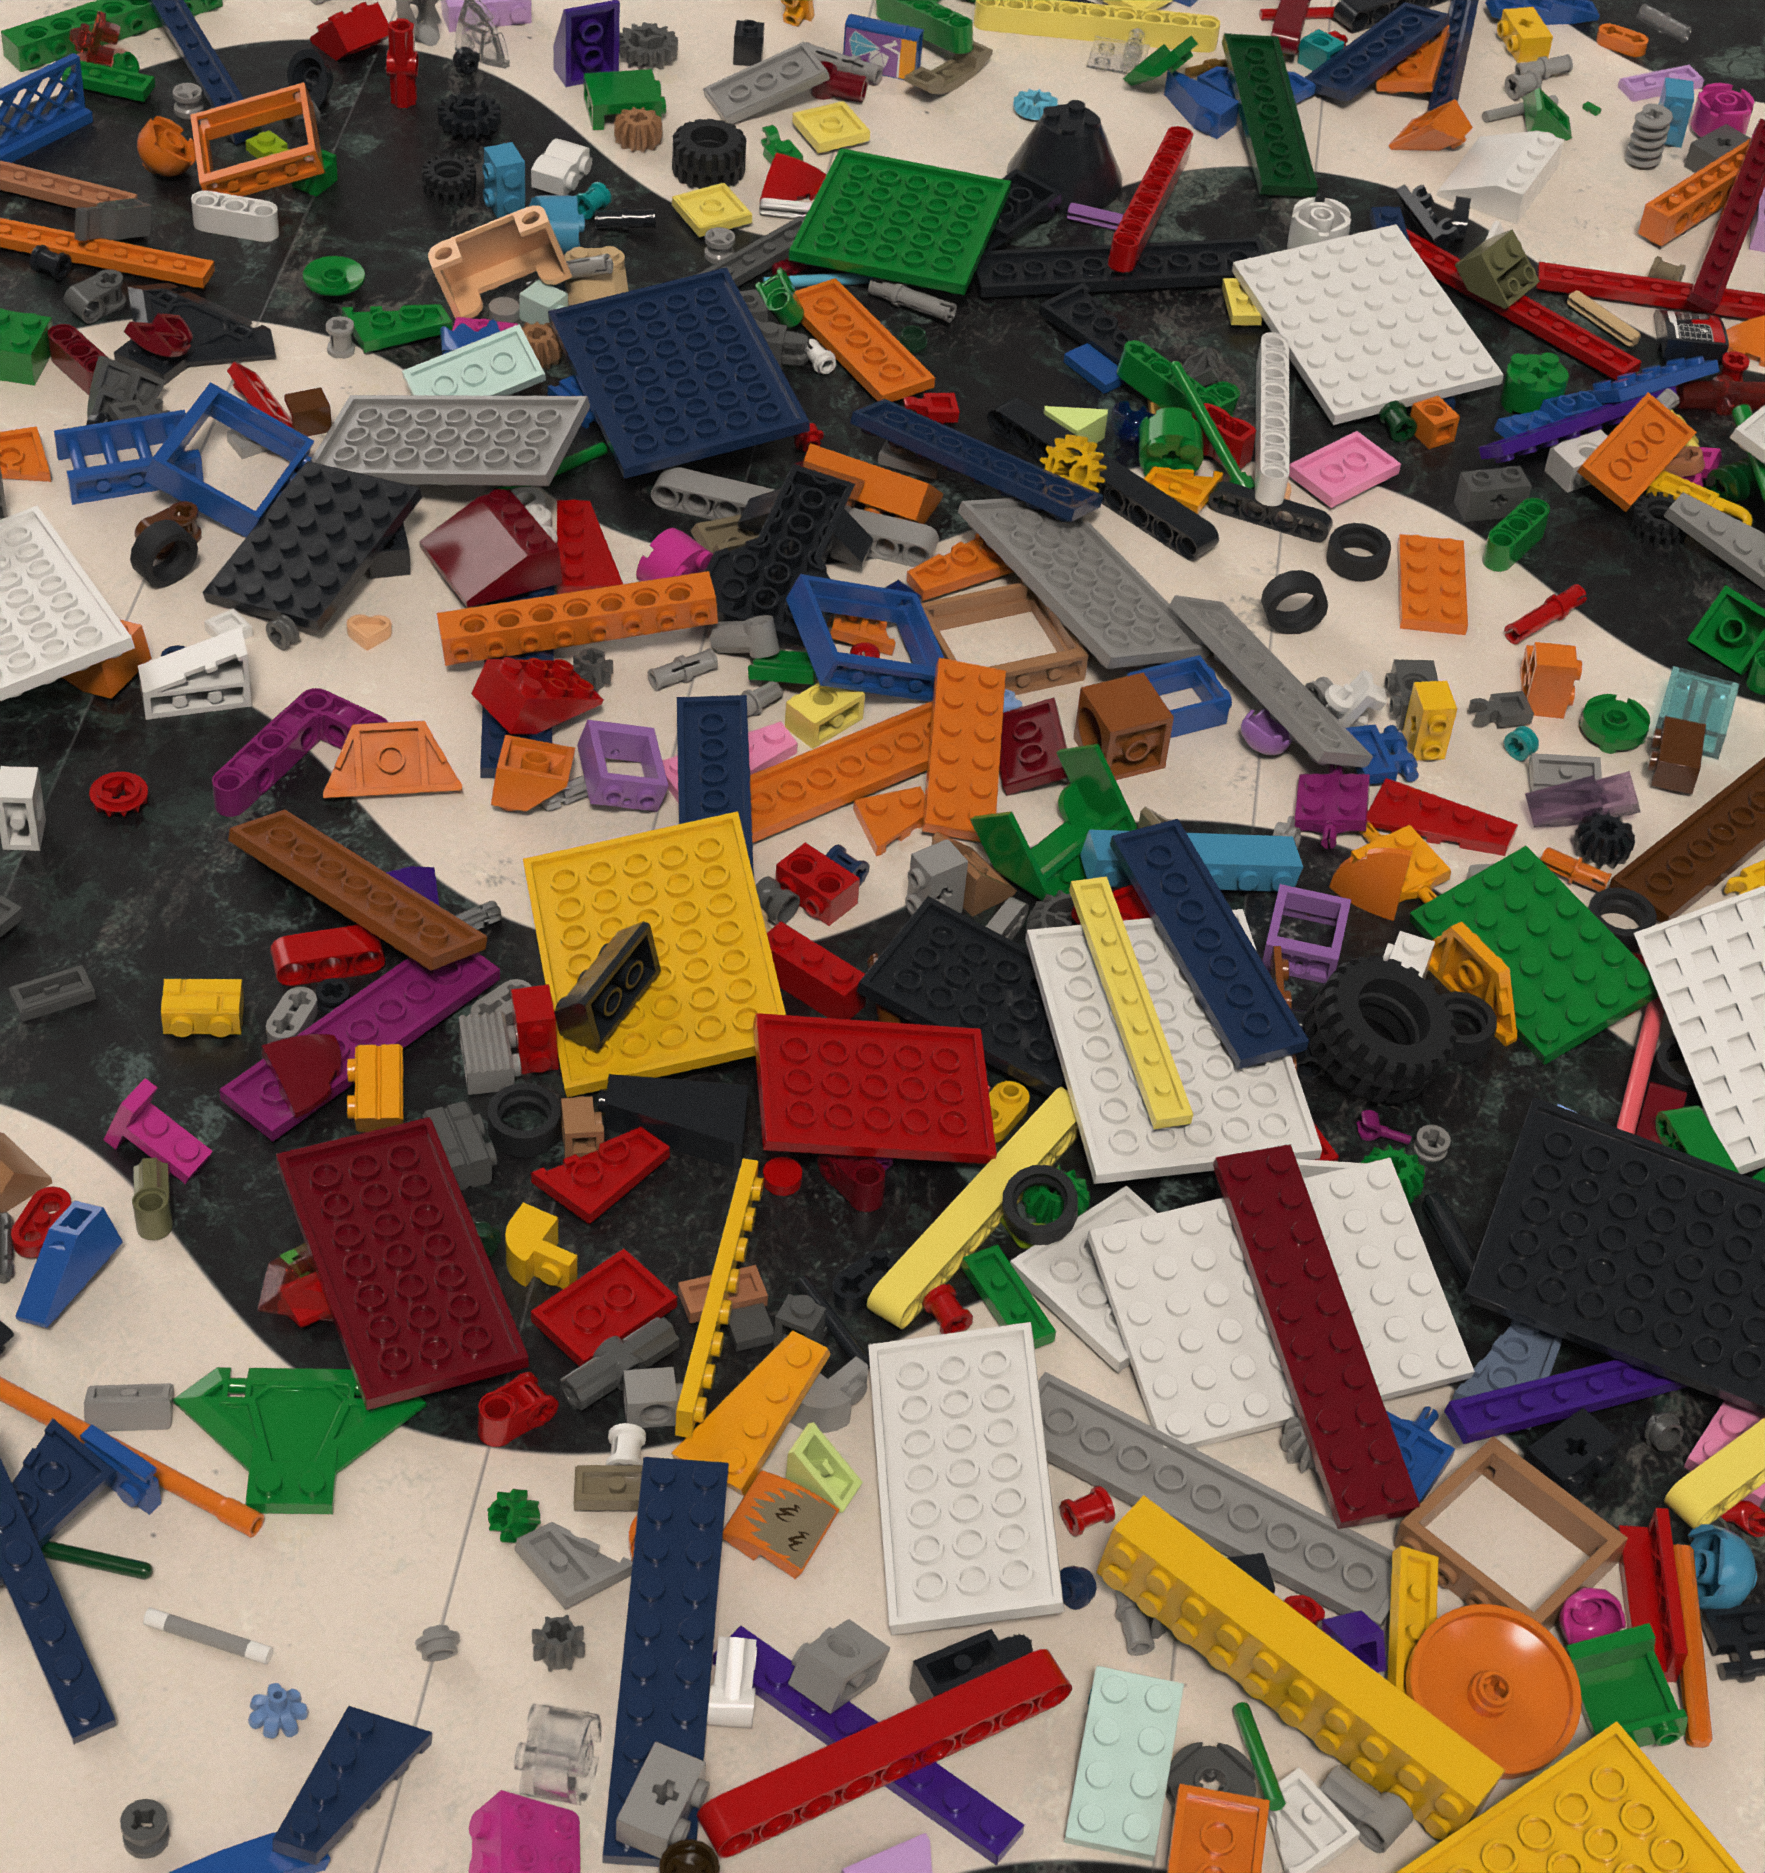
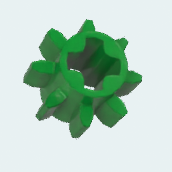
(513, 1515)

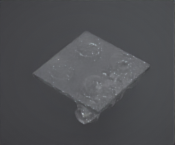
(1118, 55)

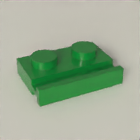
(783, 667)

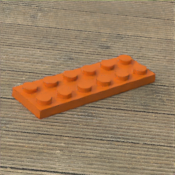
(861, 343)
(963, 747)

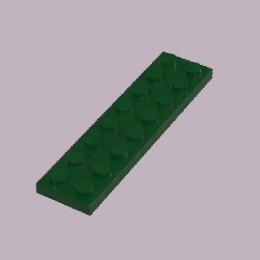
(1269, 115)

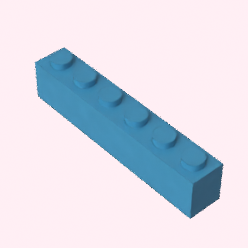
(1232, 860)

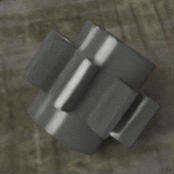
(593, 667)
(558, 1643)

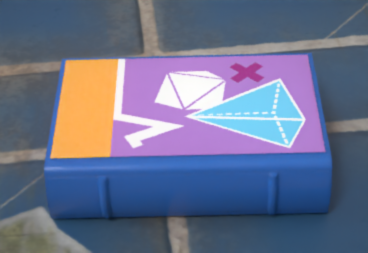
(884, 44)

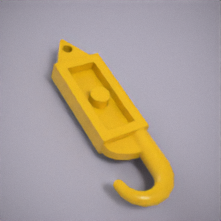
(1675, 485)

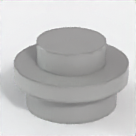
(438, 1643)

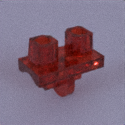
(101, 31)

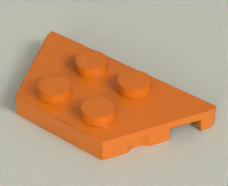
(390, 761)

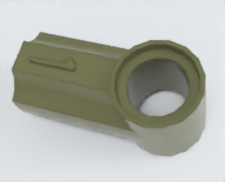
(152, 1199)

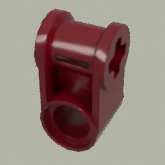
(856, 1178)

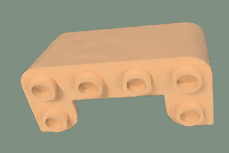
(496, 255)

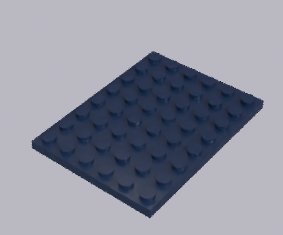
(677, 372)

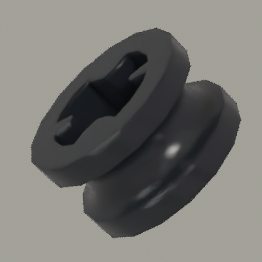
(331, 994)

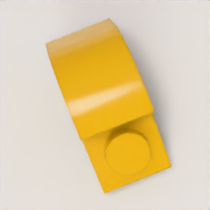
(533, 1249)

